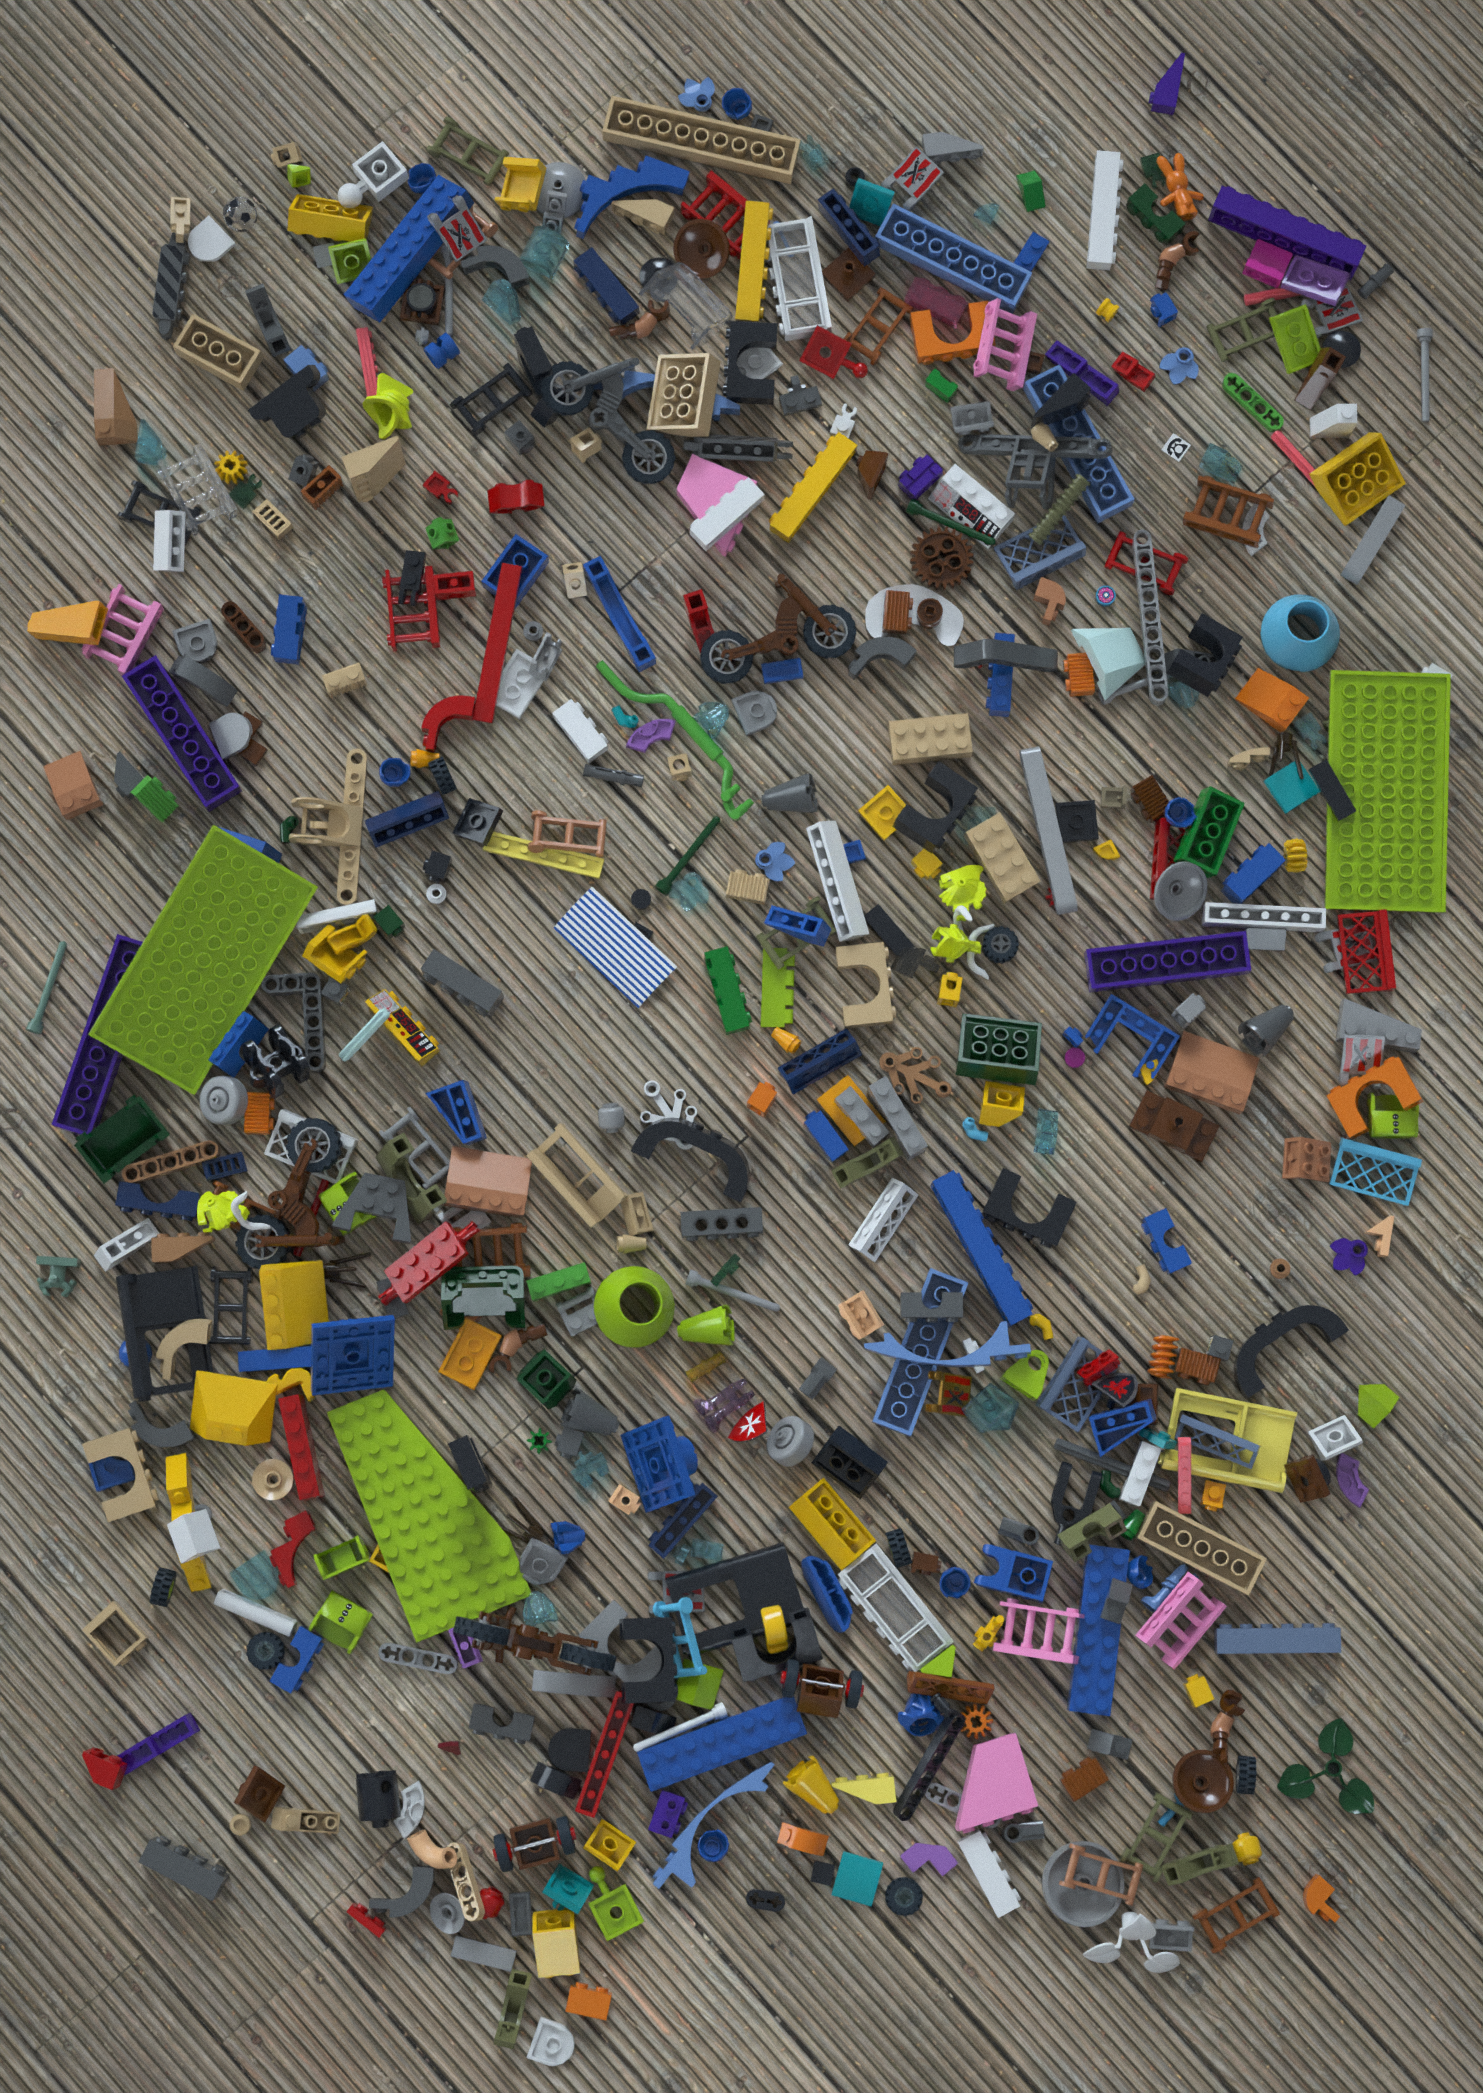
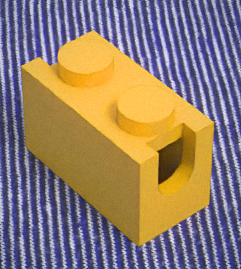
(948, 994)

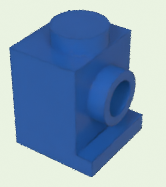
(1163, 309)

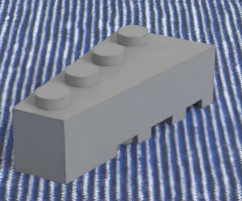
(1360, 1020)

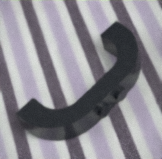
(707, 1140)
(1244, 1364)

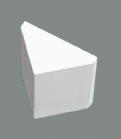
(1334, 1438)
(193, 1535)

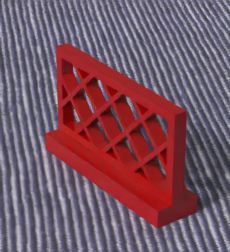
(1160, 850)
(1383, 954)

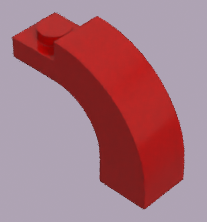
(445, 710)

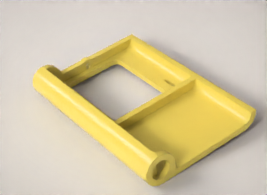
(1253, 1422)

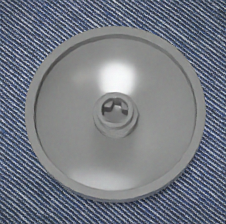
(1081, 1905)

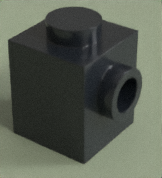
(437, 867)

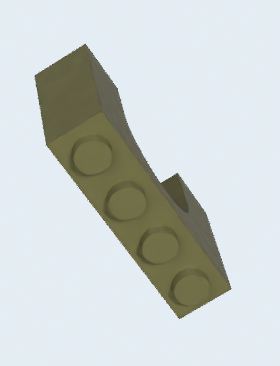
(394, 1161)

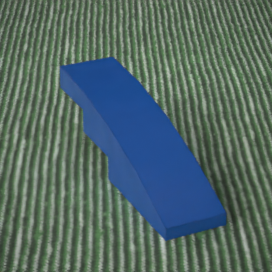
(274, 1359)

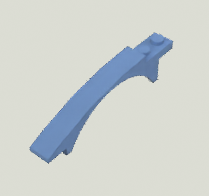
(636, 381)
(996, 1347)
(680, 1861)

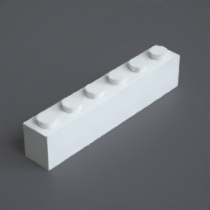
(1103, 210)
(837, 881)
(1263, 916)

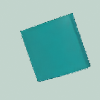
(1289, 788)
(857, 1878)

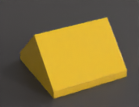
(609, 1845)

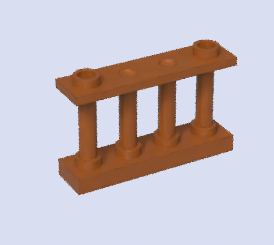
(1231, 530)
(515, 1229)

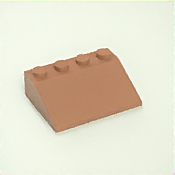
(1212, 1073)
(487, 1182)

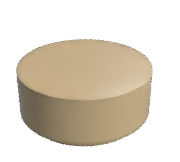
(240, 1824)

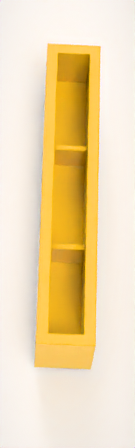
(753, 261)
(813, 486)

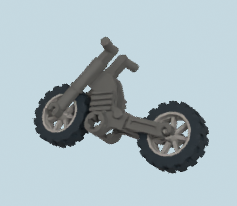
(611, 420)

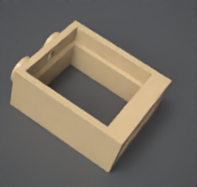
(100, 1619)

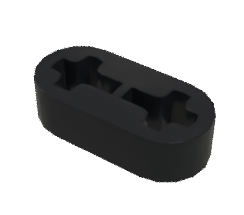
(764, 1905)

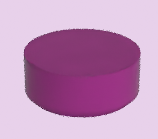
(1074, 1058)

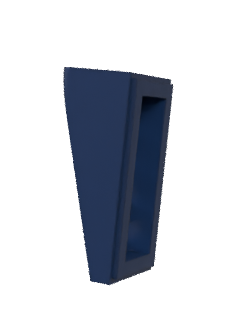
(218, 1176)

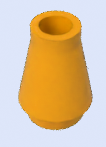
(421, 758)
(786, 1040)

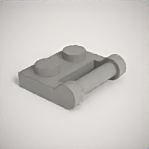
(581, 1319)

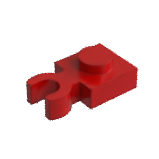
(438, 486)

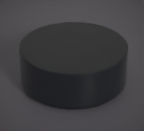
(641, 899)

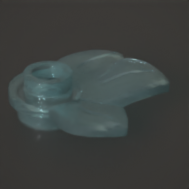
(689, 894)

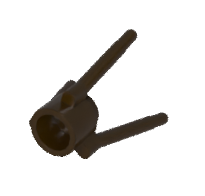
(1284, 744)
(332, 1270)
(530, 1532)

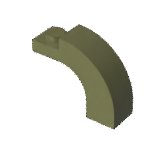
(867, 1163)
(1199, 1863)
(512, 2009)

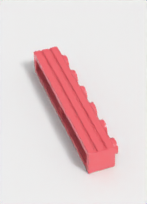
(367, 360)
(1184, 1475)

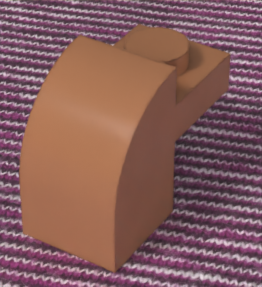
(1050, 594)

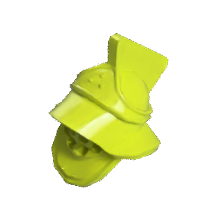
(389, 406)

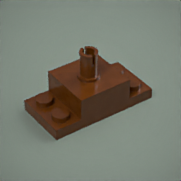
(1174, 1125)

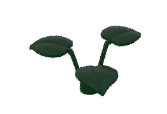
(1337, 1740)

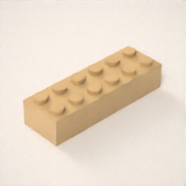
(1201, 1548)

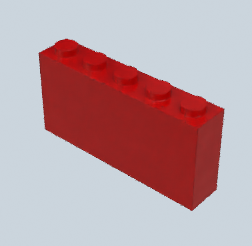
(301, 1447)

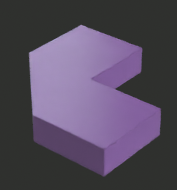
(920, 1853)

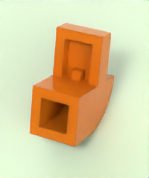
(802, 1839)
(1316, 1894)

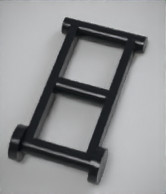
(479, 427)
(140, 488)
(215, 1277)

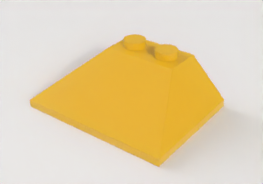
(233, 1408)

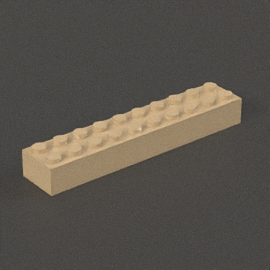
(701, 139)

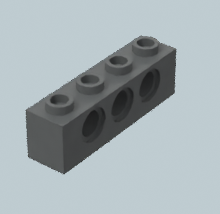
(690, 1218)

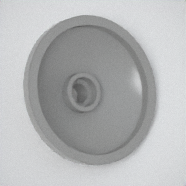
(570, 181)
(1188, 891)

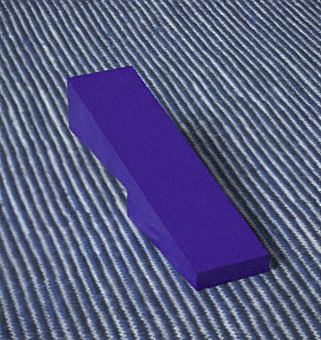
(1071, 362)
(159, 1742)

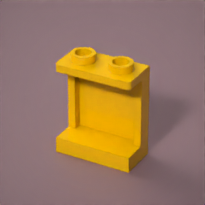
(521, 184)
(337, 966)

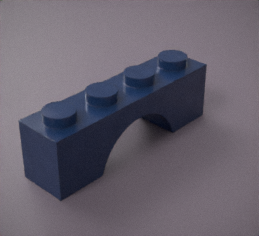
(132, 1197)

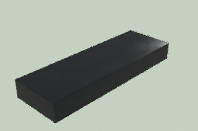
(1332, 790)
(887, 930)

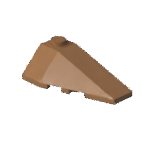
(112, 413)

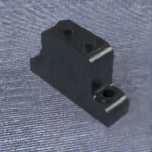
(293, 404)

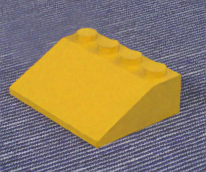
(1358, 477)
(292, 1302)

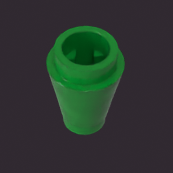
(1133, 1524)

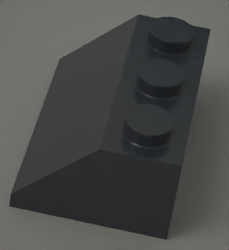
(849, 1462)

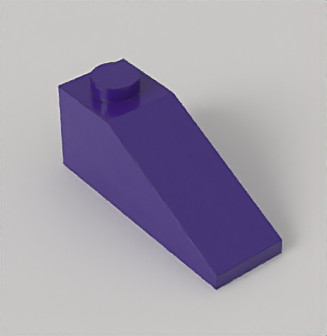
(1167, 89)

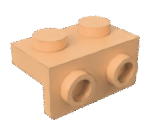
(860, 1315)

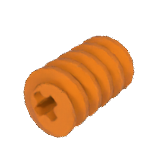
(1162, 1356)

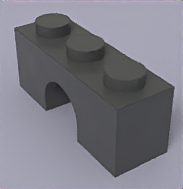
(913, 1308)
(483, 1721)

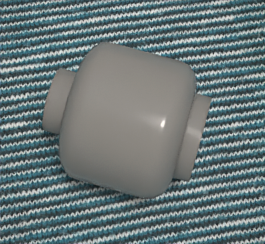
(611, 1117)

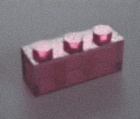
(942, 305)

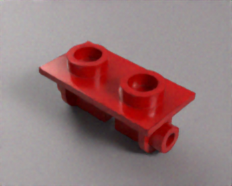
(1106, 1361)

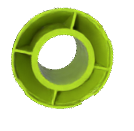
(615, 1324)

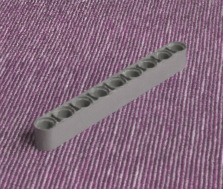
(1150, 608)
(1048, 830)

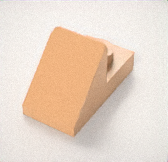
(1384, 1230)

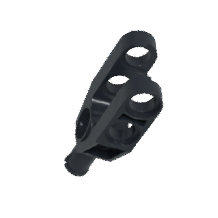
(1058, 1494)

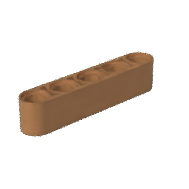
(161, 1162)

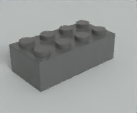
(461, 982)
(184, 1868)

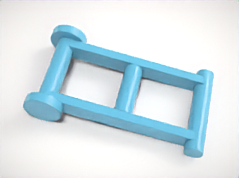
(685, 1607)

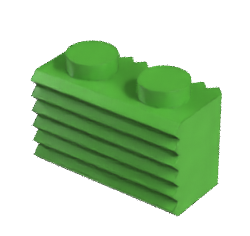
(154, 798)

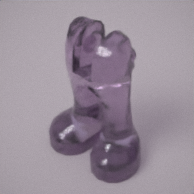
(705, 1406)

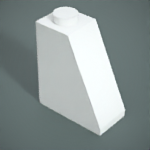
(1334, 422)

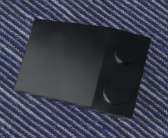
(1065, 402)

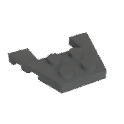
(380, 1198)

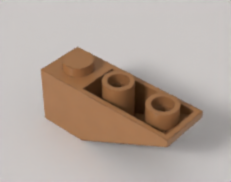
(173, 1249)

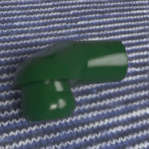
(286, 827)
(1107, 1487)

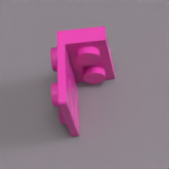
(1267, 263)

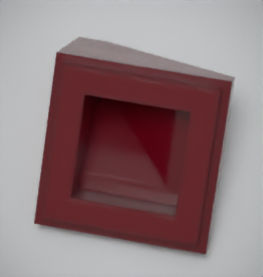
(451, 1746)

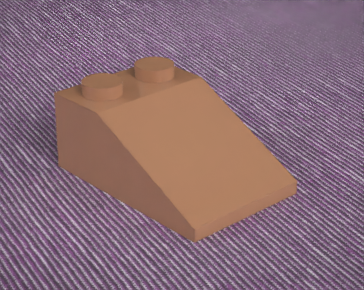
(72, 785)

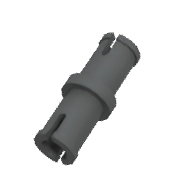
(1375, 281)

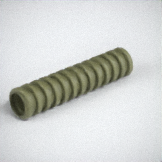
(1059, 509)

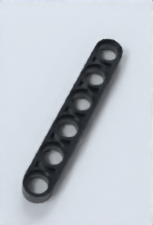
(928, 1765)

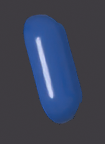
(827, 1592)

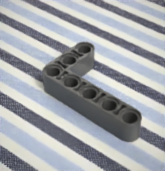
(1006, 654)
(309, 1013)

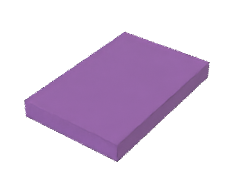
(1315, 280)

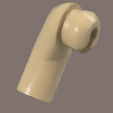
(1144, 1281)

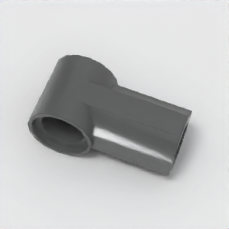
(819, 1375)
(1015, 1530)
(1025, 1831)

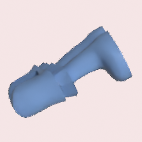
(1171, 1582)

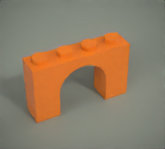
(931, 348)
(1345, 1098)

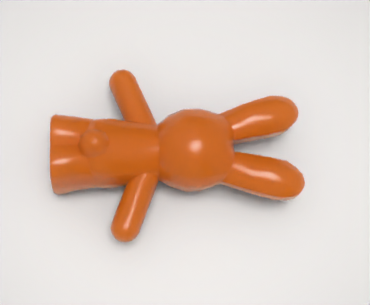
(1177, 184)

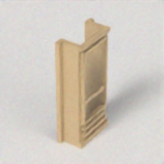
(598, 1205)

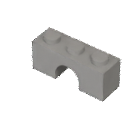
(862, 1116)

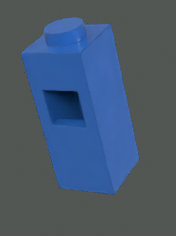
(825, 1136)

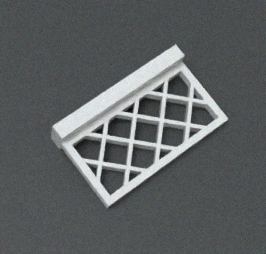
(291, 1119)

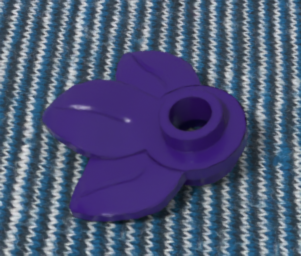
(1346, 1256)

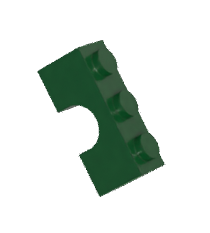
(1165, 227)

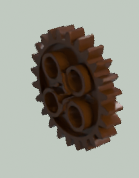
(948, 573)

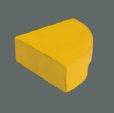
(1107, 850)
(1146, 1073)

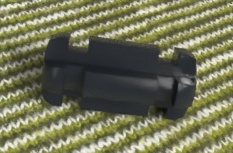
(941, 1705)

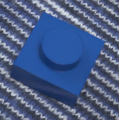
(1073, 1036)

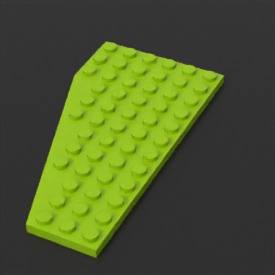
(430, 1528)

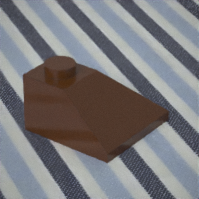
(871, 469)

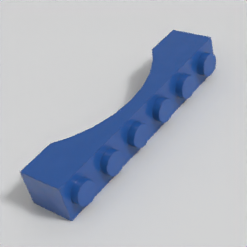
(618, 614)

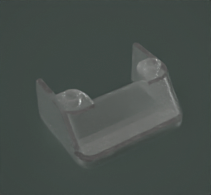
(691, 300)

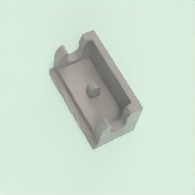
(545, 658)

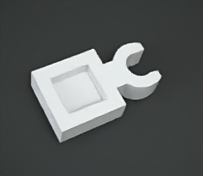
(844, 423)
(970, 1347)

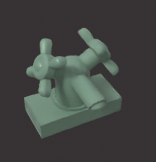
(57, 1274)

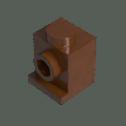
(925, 1563)

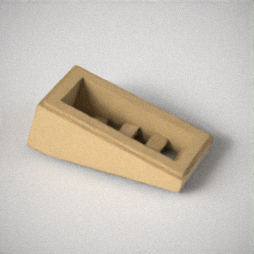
(283, 530)

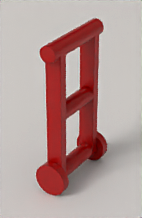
(1165, 587)

